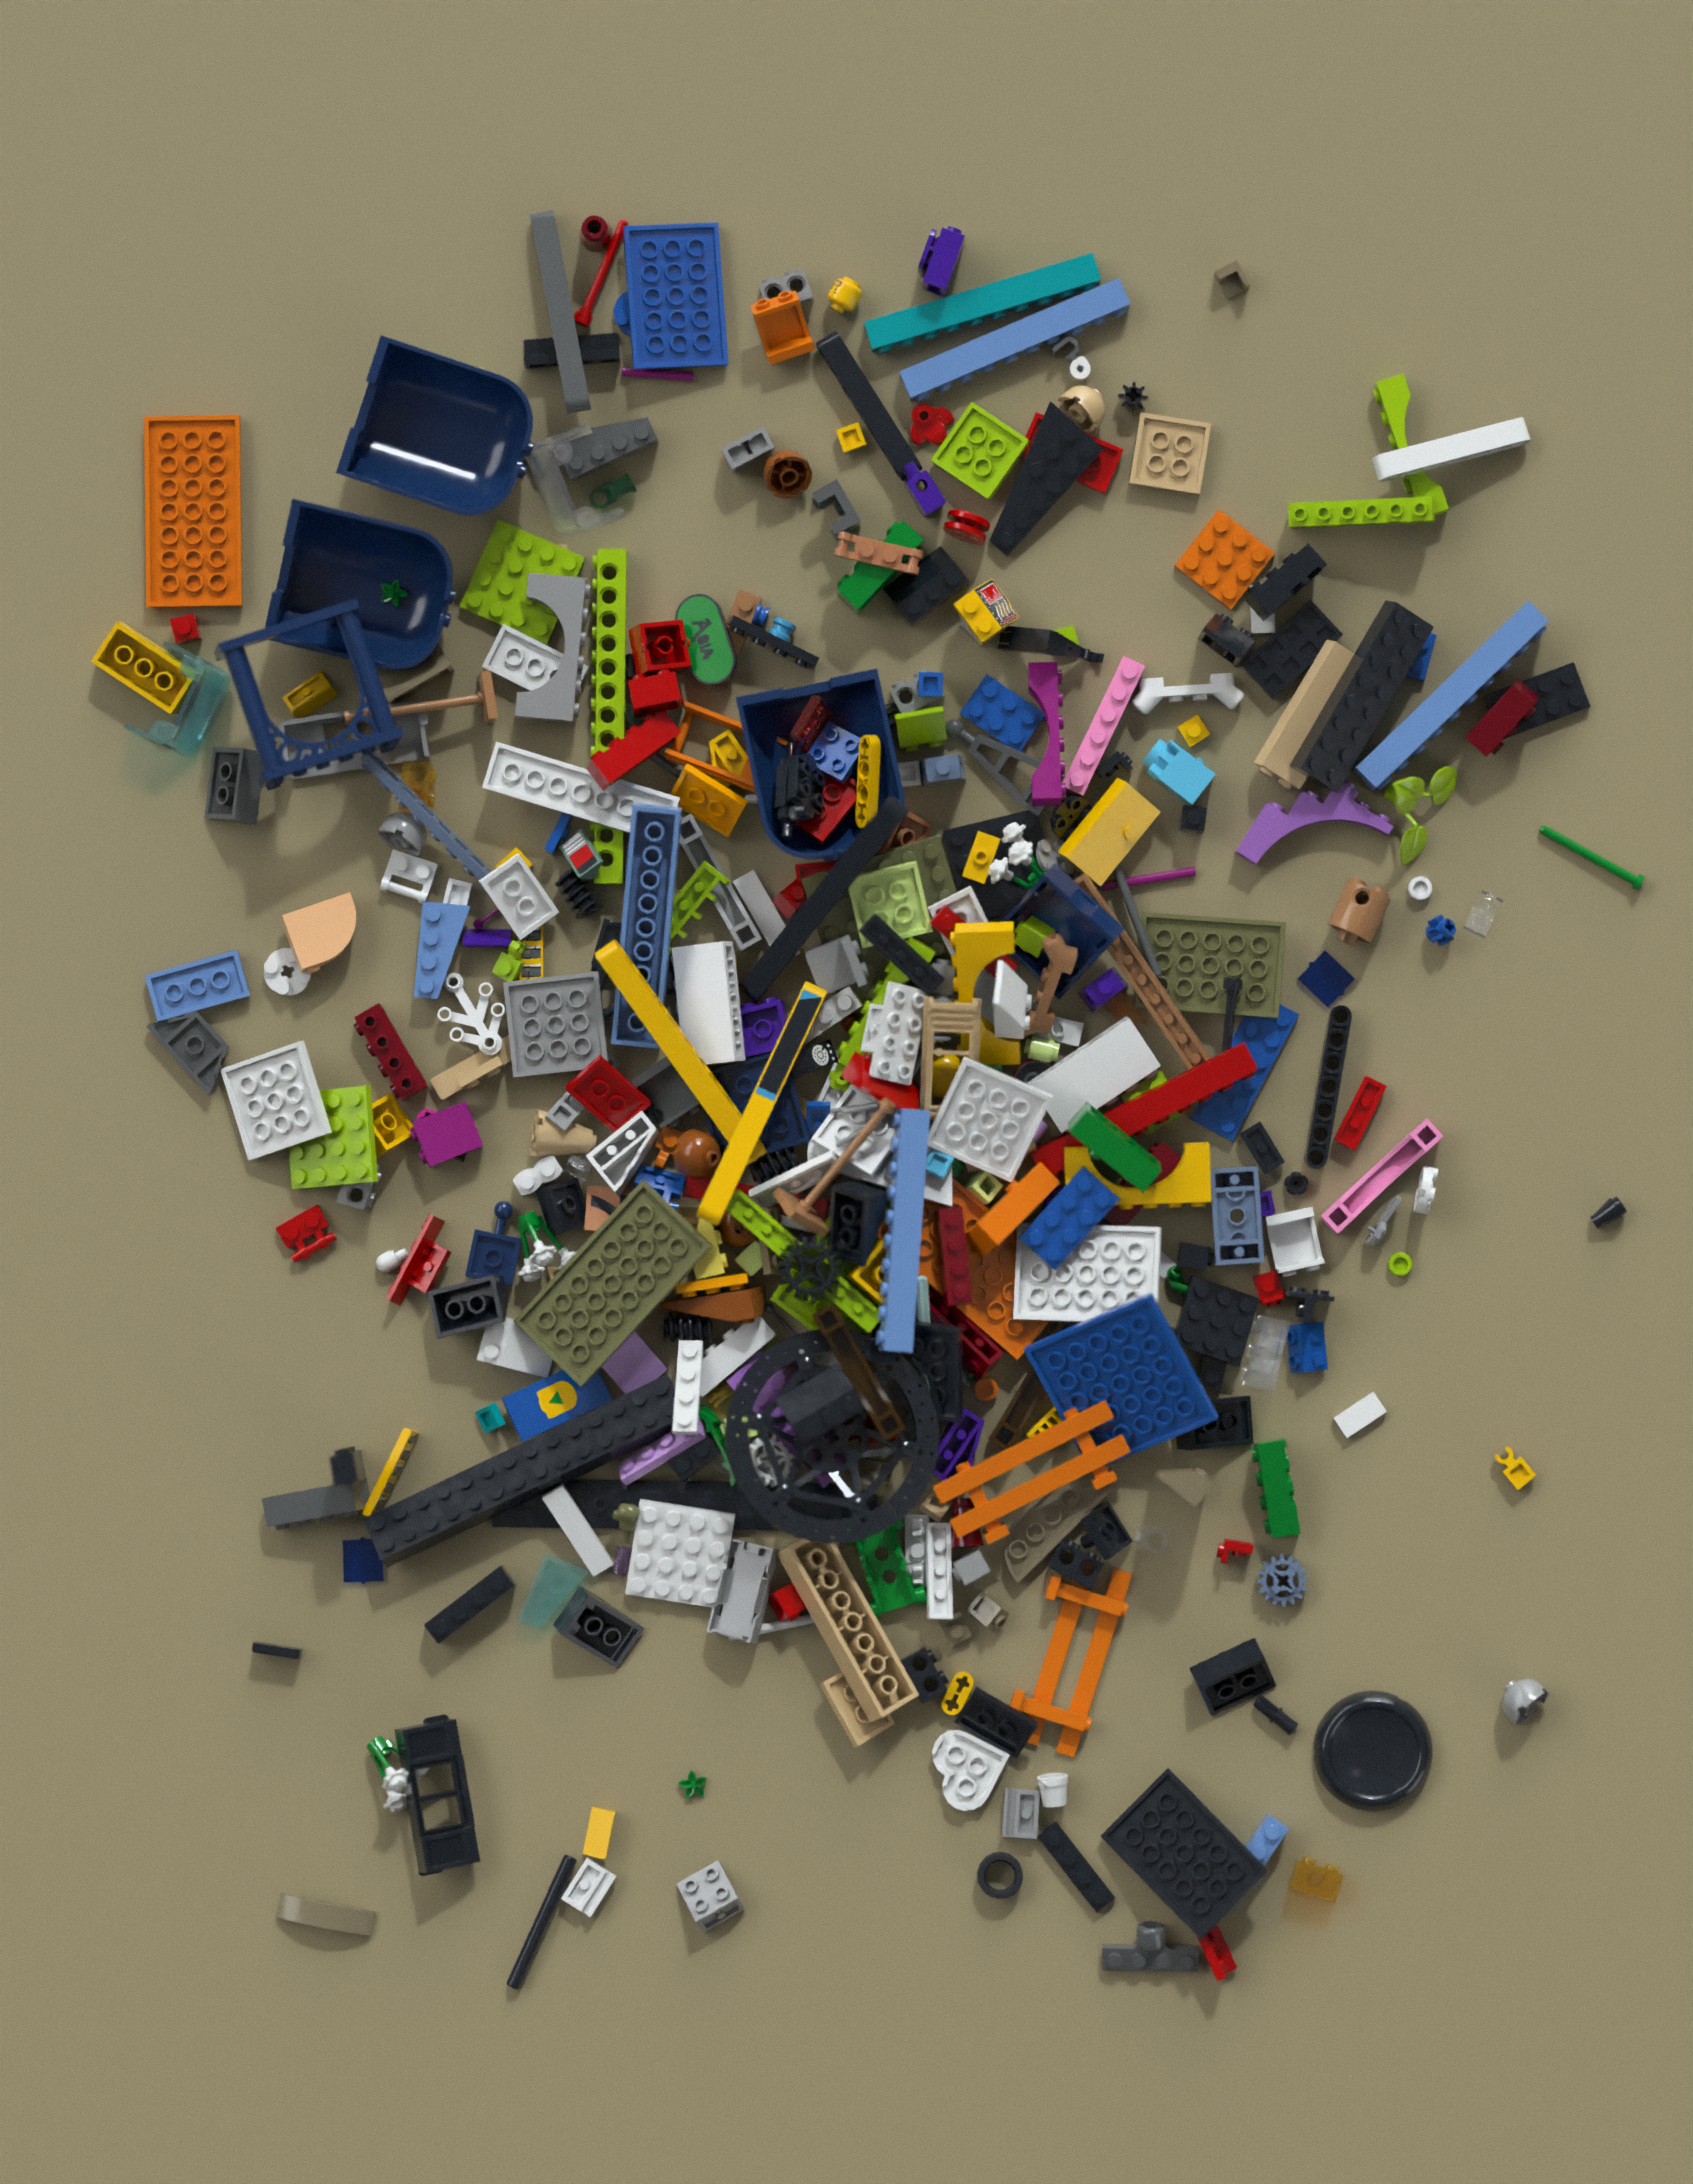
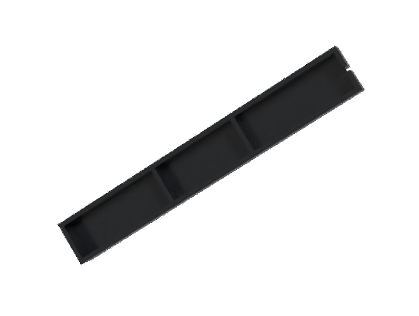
(523, 1472)

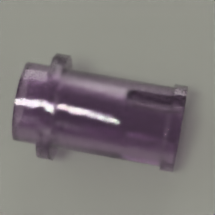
(621, 1560)

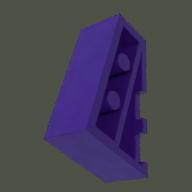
(958, 1444)

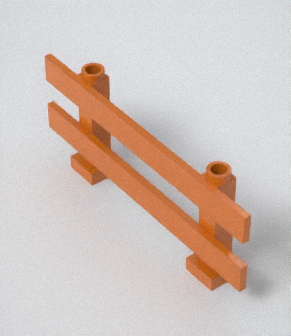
(989, 1511)
(1040, 1707)

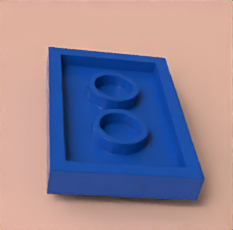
(1002, 713)

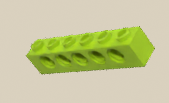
(1361, 512)

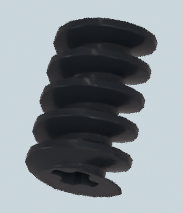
(578, 894)
(774, 1165)
(687, 1327)

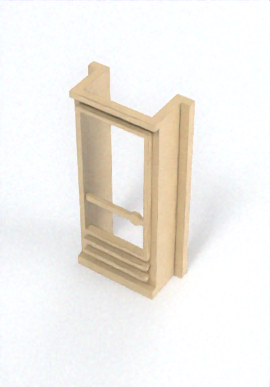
(946, 1018)

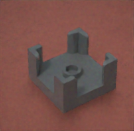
(834, 492)

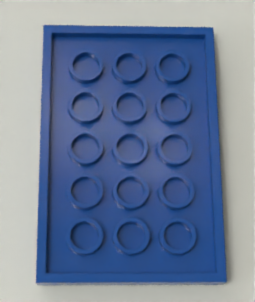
(675, 296)

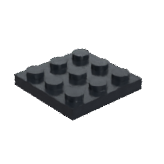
(1215, 1321)

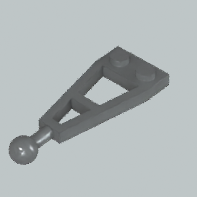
(955, 729)

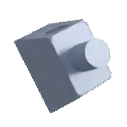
(942, 770)

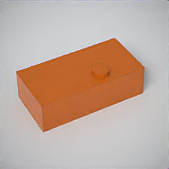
(1011, 1209)

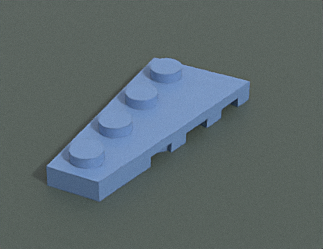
(438, 941)

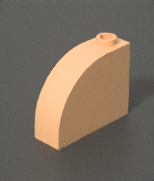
(320, 931)

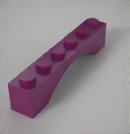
(1043, 688)

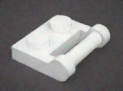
(412, 869)

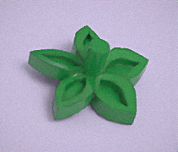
(393, 592)
(693, 1784)

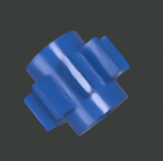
(1440, 930)

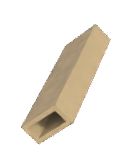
(1301, 714)

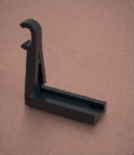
(1044, 642)

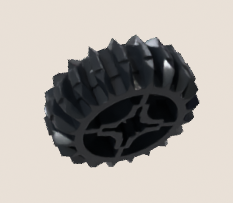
(818, 1277)

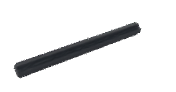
(541, 1921)

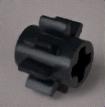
(1138, 393)

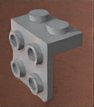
(837, 964)

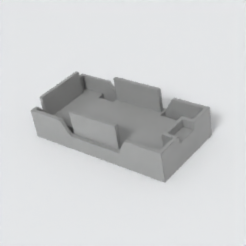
(743, 1591)

